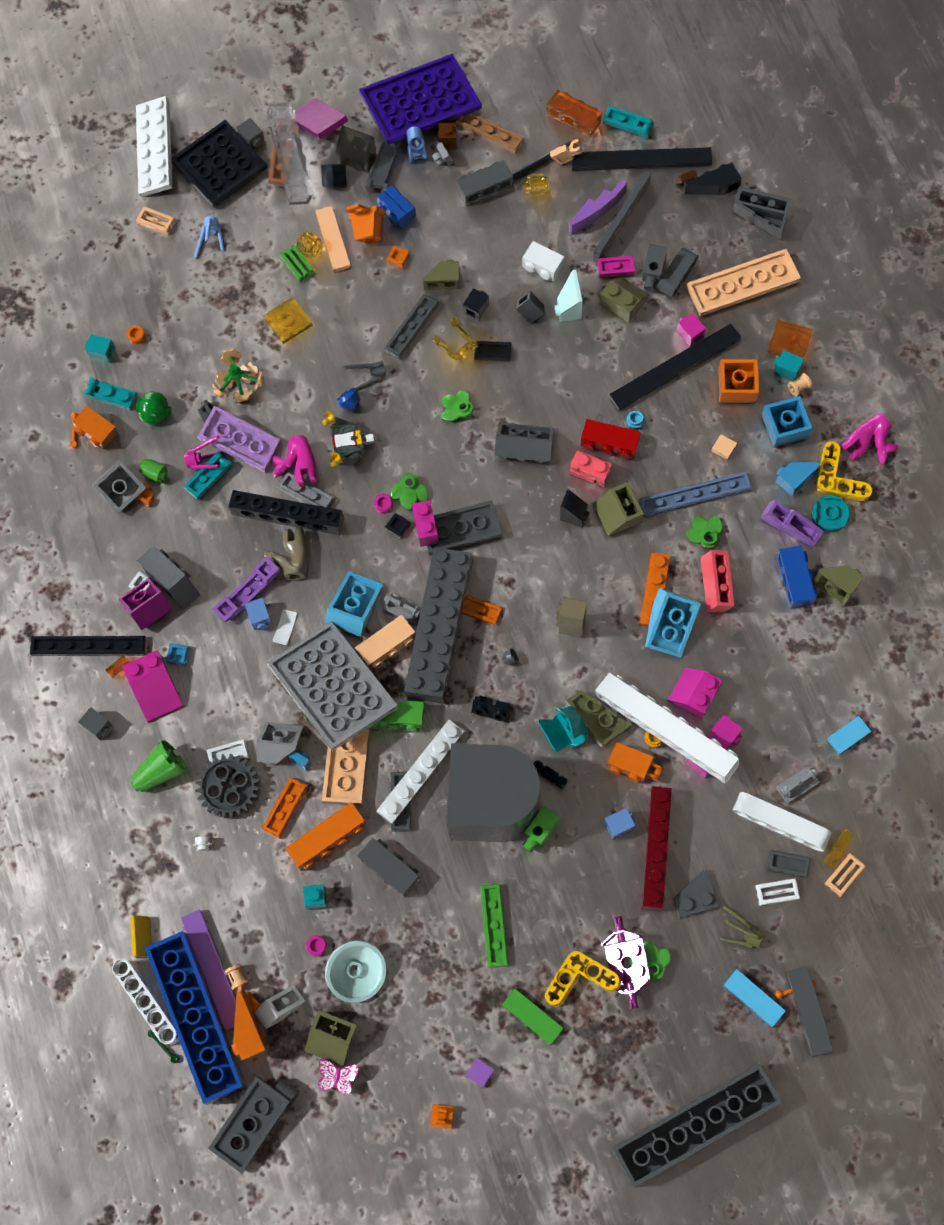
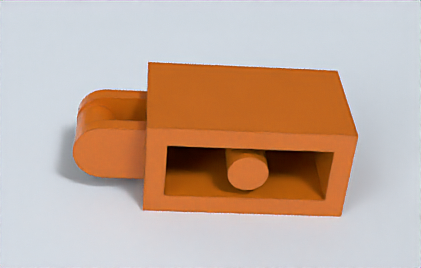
(633, 764)

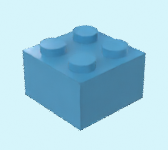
(786, 421)

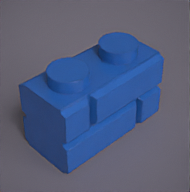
(396, 206)

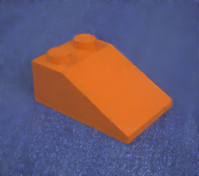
(247, 1033)

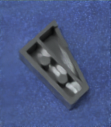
(763, 209)
(169, 576)

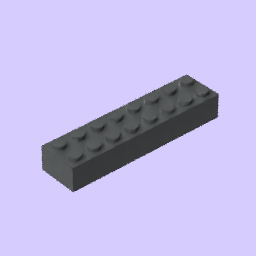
(438, 625)
(696, 1125)

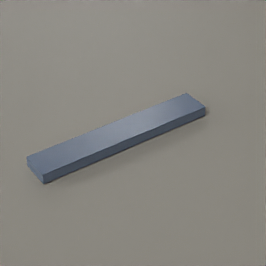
(695, 494)

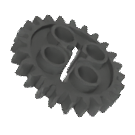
(210, 780)

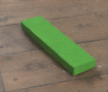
(494, 925)

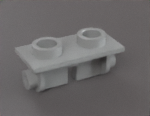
(401, 606)
(797, 784)

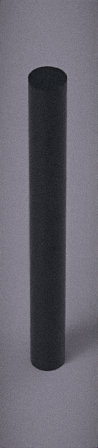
(534, 164)

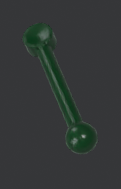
(173, 1058)

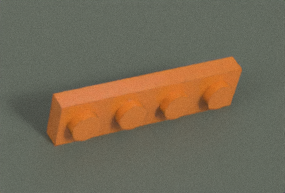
(655, 579)

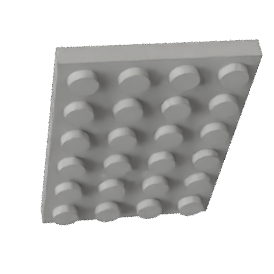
(332, 686)

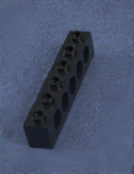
(286, 512)

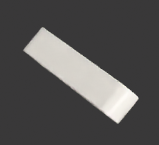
(782, 821)
(137, 997)

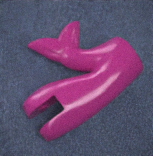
(861, 437)
(299, 451)

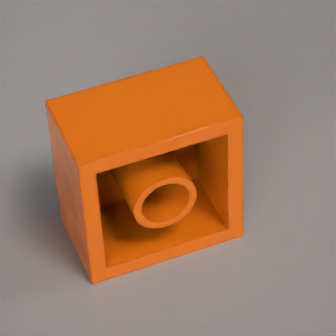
(738, 380)

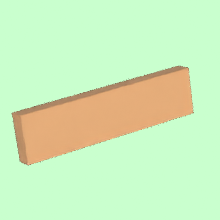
(332, 239)

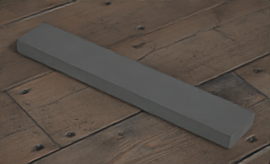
(622, 216)

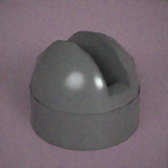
(511, 657)

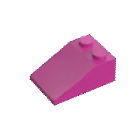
(152, 686)

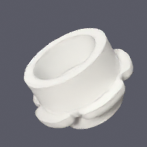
(203, 843)

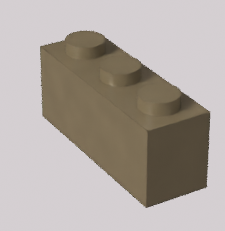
(571, 617)

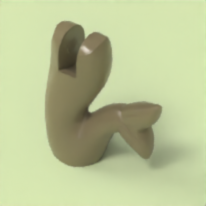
(296, 567)

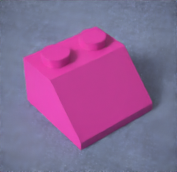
(695, 691)

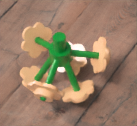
(235, 373)

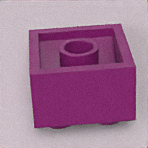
(146, 605)

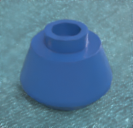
(349, 399)

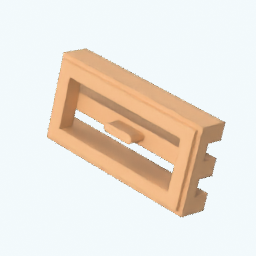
(141, 220)
(834, 887)

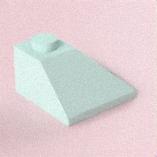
(569, 300)

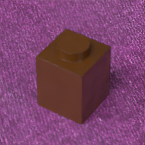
(448, 135)

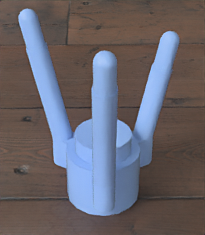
(210, 228)

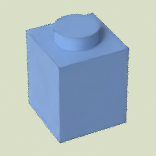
(258, 614)
(620, 823)

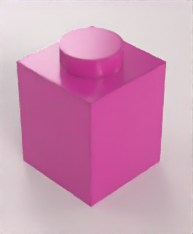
(691, 329)

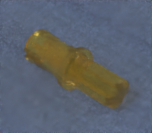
(838, 848)

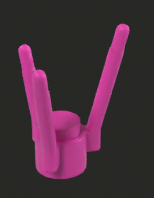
(193, 459)

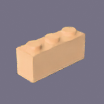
(386, 643)

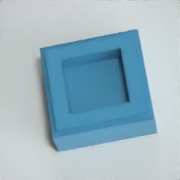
(177, 654)

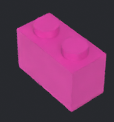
(425, 523)

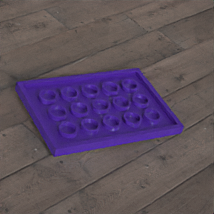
(420, 98)

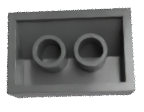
(524, 442)

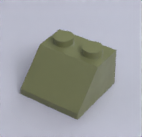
(623, 298)
(838, 582)

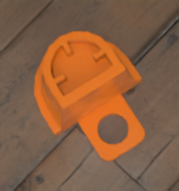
(366, 222)

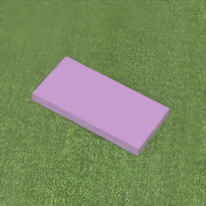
(239, 438)

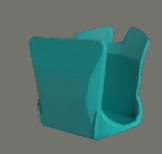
(565, 728)

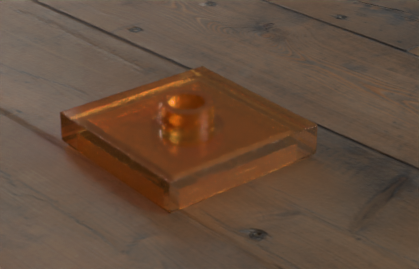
(789, 338)

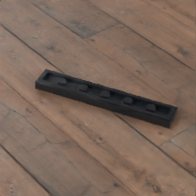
(87, 645)

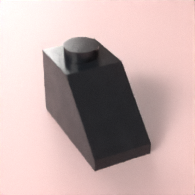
(573, 509)

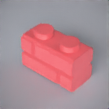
(590, 468)

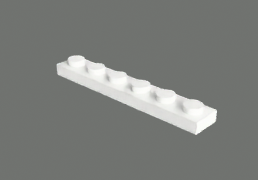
(420, 772)

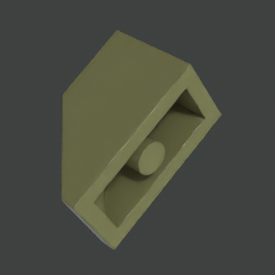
(443, 276)

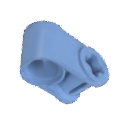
(416, 144)

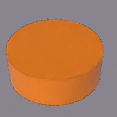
(136, 334)

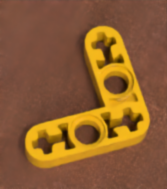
(834, 482)
(575, 972)

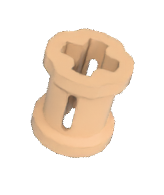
(799, 384)
(236, 976)

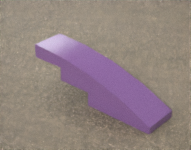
(594, 210)

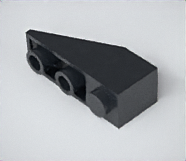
(715, 182)

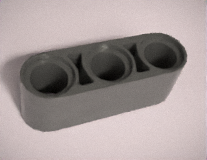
(677, 272)

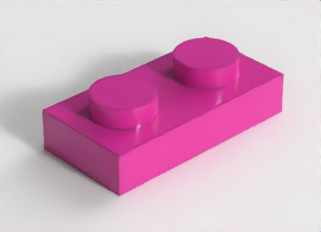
(615, 266)

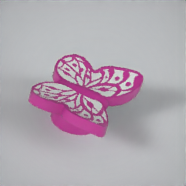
(336, 1077)

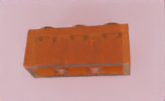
(574, 113)

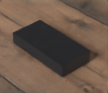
(493, 351)

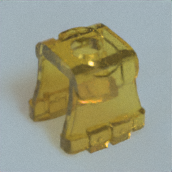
(466, 350)

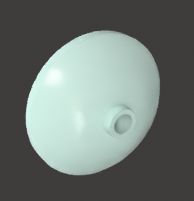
(362, 981)

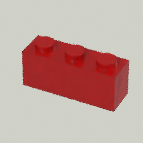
(610, 439)

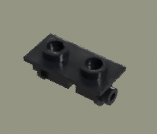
(483, 707)

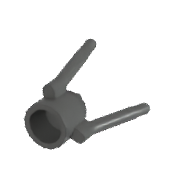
(376, 369)

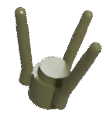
(752, 934)

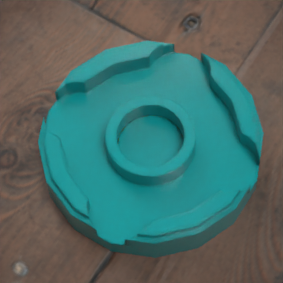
(830, 513)

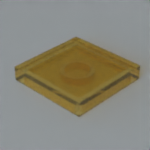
(287, 320)

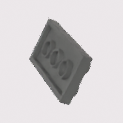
(466, 526)

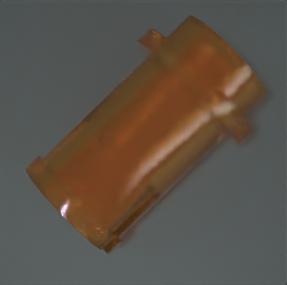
(116, 667)

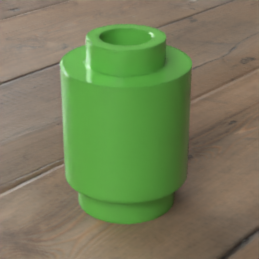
(153, 470)

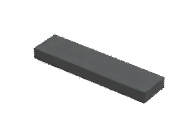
(411, 326)

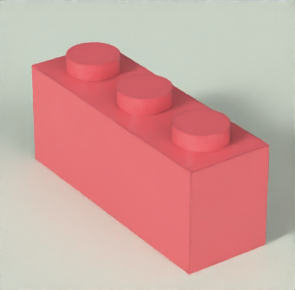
(717, 581)

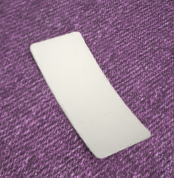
(285, 627)

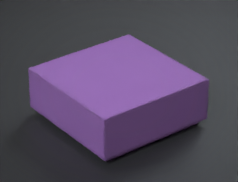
(479, 1072)

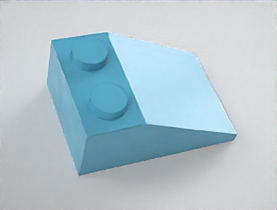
(354, 603)
(671, 622)

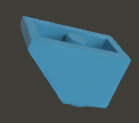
(796, 475)

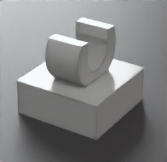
(443, 155)

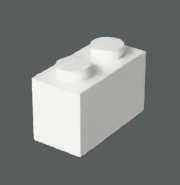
(543, 261)

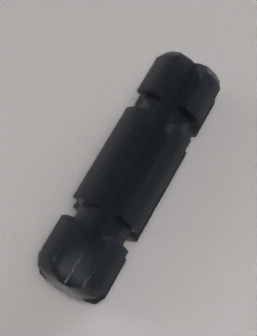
(550, 774)

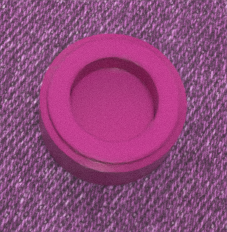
(383, 503)
(316, 945)

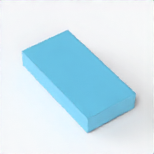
(848, 735)

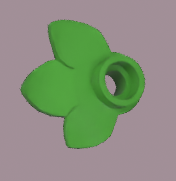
(454, 406)
(409, 494)
(703, 529)
(657, 959)

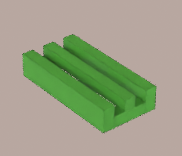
(289, 253)

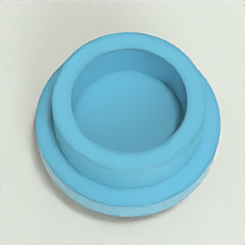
(635, 419)

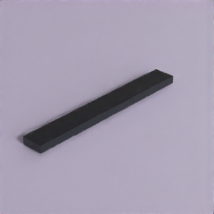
(642, 158)
(674, 367)

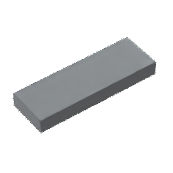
(306, 494)

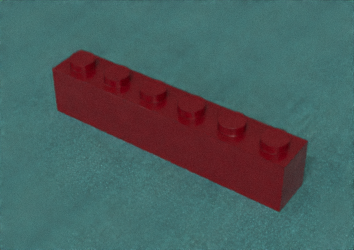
(656, 849)

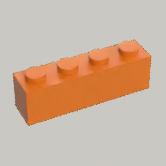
(326, 836)

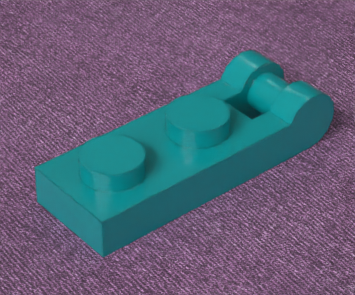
(628, 121)
(110, 394)
(205, 478)

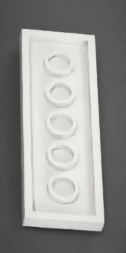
(153, 146)

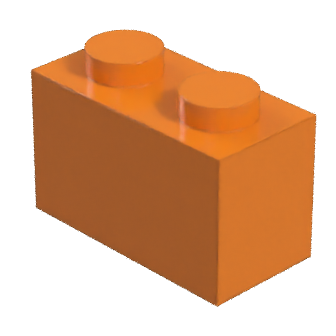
(94, 427)

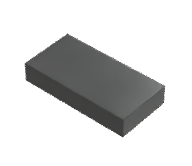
(788, 864)

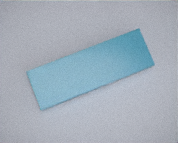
(754, 998)

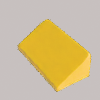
(140, 935)

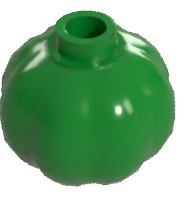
(153, 408)

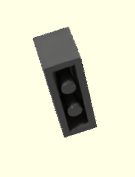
(484, 182)
(389, 866)

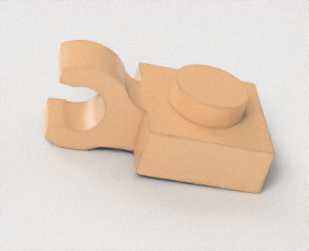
(565, 154)

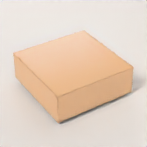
(724, 447)

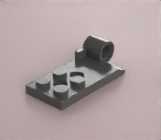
(265, 1108)

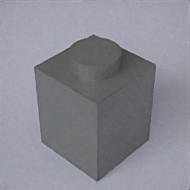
(251, 133)
(95, 723)

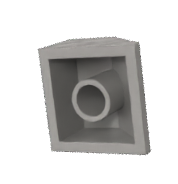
(118, 486)

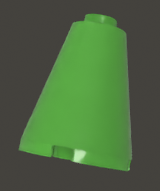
(158, 767)

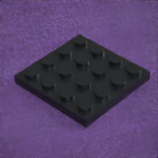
(219, 163)

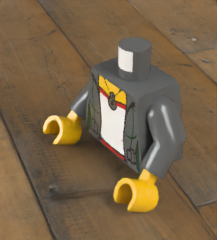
(346, 440)

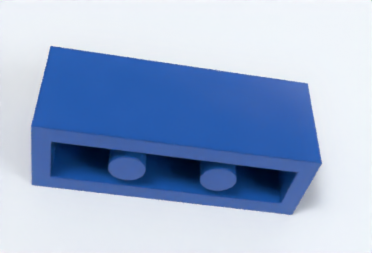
(796, 576)

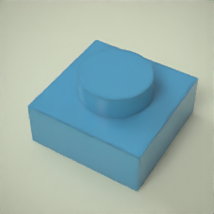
(300, 759)

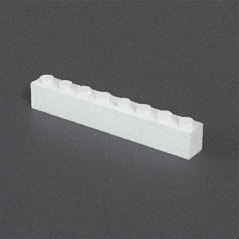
(667, 727)

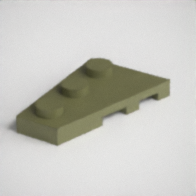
(600, 722)

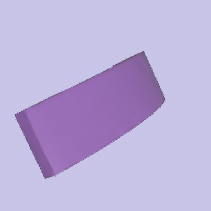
(247, 591)

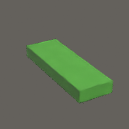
(532, 1016)

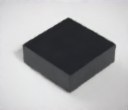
(397, 525)

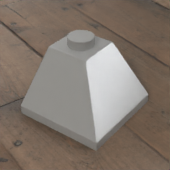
(277, 741)

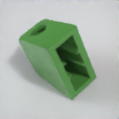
(548, 822)

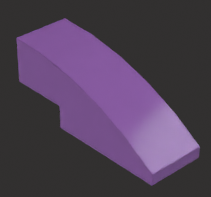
(791, 523)

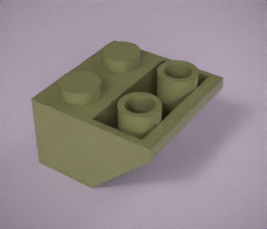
(618, 509)
(331, 1038)

